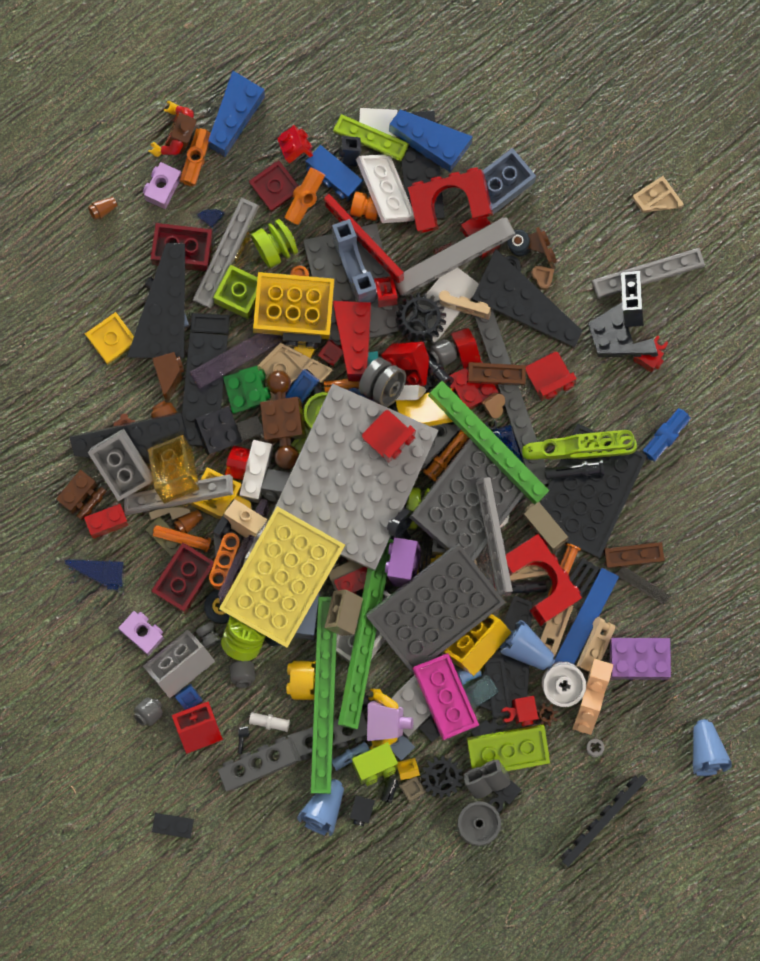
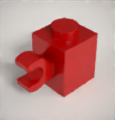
(649, 362)
(523, 711)

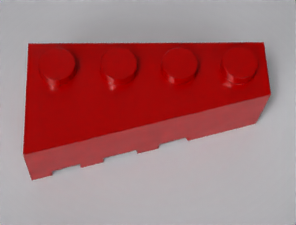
(353, 327)

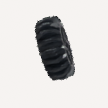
(414, 321)

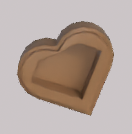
(543, 276)
(494, 404)

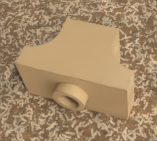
(244, 519)

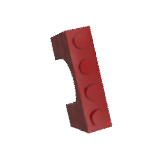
(425, 194)
(563, 592)

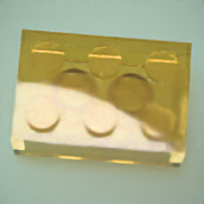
(173, 469)

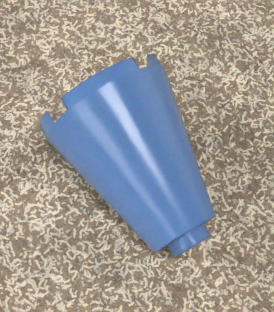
(527, 647)
(708, 750)
(323, 810)

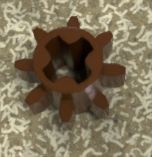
(548, 710)

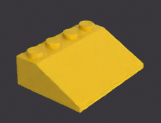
(293, 305)

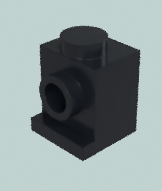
(350, 150)

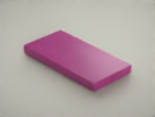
(445, 696)

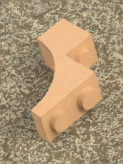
(593, 696)

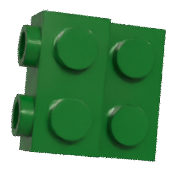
(246, 389)

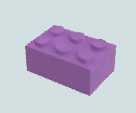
(403, 561)
(640, 658)

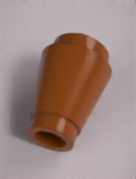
(102, 208)
(188, 521)

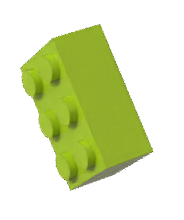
(375, 764)

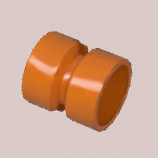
(363, 206)

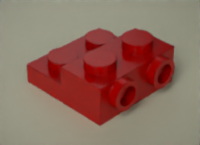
(470, 393)

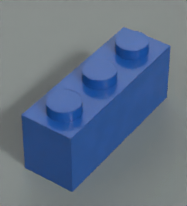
(337, 175)

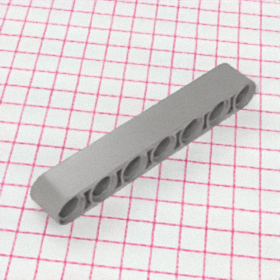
(455, 256)

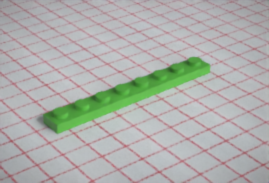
(488, 442)

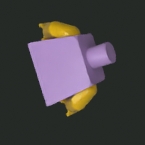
(385, 720)

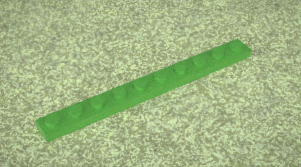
(363, 645)
(323, 703)

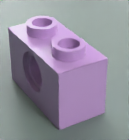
(162, 196)
(133, 624)

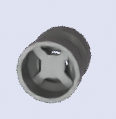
(208, 635)

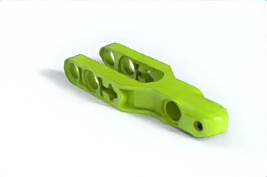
(577, 447)

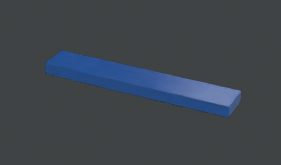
(588, 613)

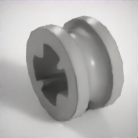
(594, 742)

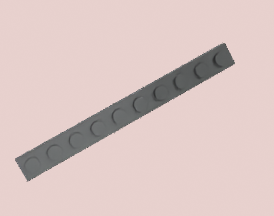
(514, 402)

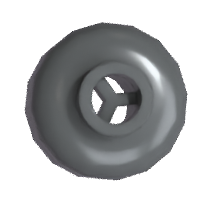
(443, 352)
(242, 673)
(148, 711)

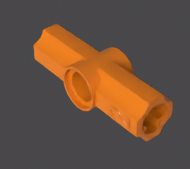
(192, 167)
(304, 196)

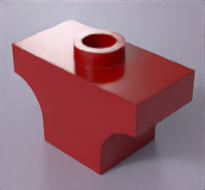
(237, 462)

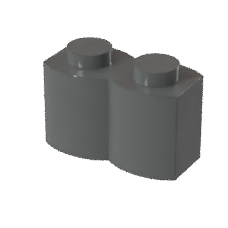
(485, 779)

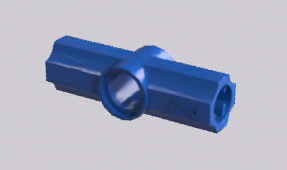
(666, 435)

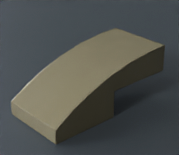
(175, 512)

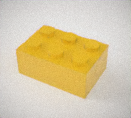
(478, 644)

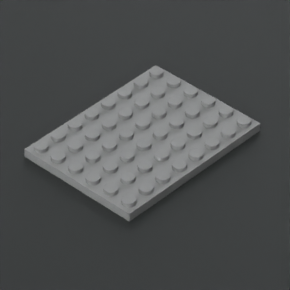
(346, 484)

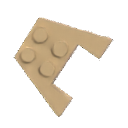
(292, 363)

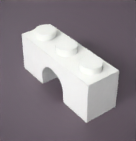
(255, 472)

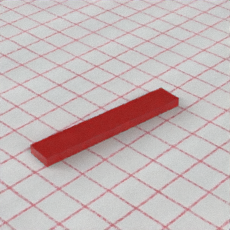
(365, 240)

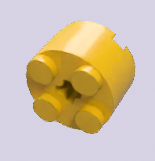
(301, 680)

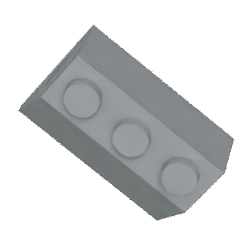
(179, 663)

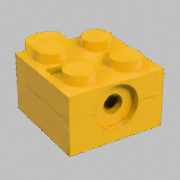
(217, 506)

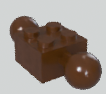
(283, 419)

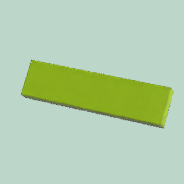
(371, 137)

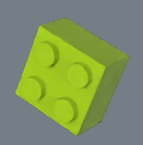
(237, 292)

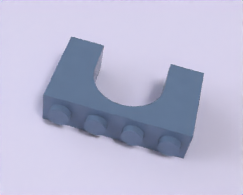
(346, 246)

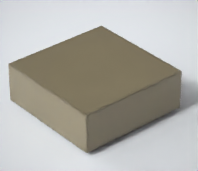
(412, 789)

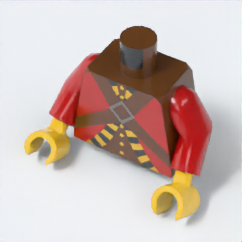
(179, 133)

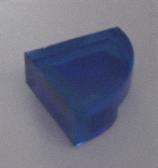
(211, 216)

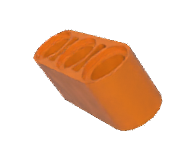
(224, 551)

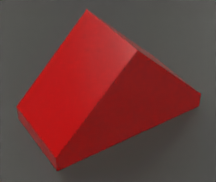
(386, 291)
(466, 347)

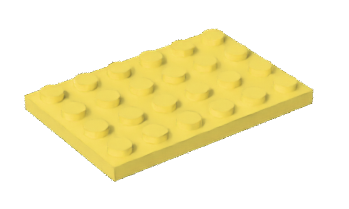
(282, 577)

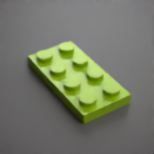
(513, 748)

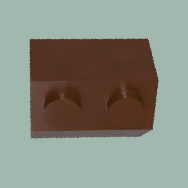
(169, 373)

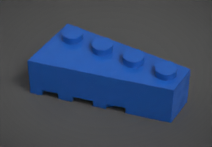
(235, 111)
(431, 139)

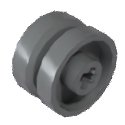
(382, 382)
(478, 835)

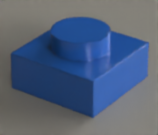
(188, 697)

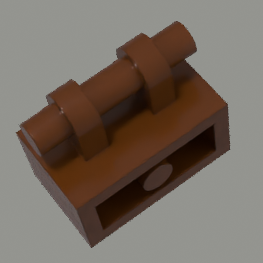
(77, 492)

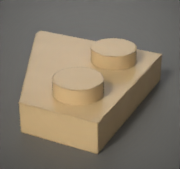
(657, 197)

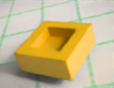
(408, 769)

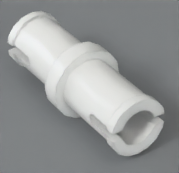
(269, 722)

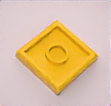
(110, 338)

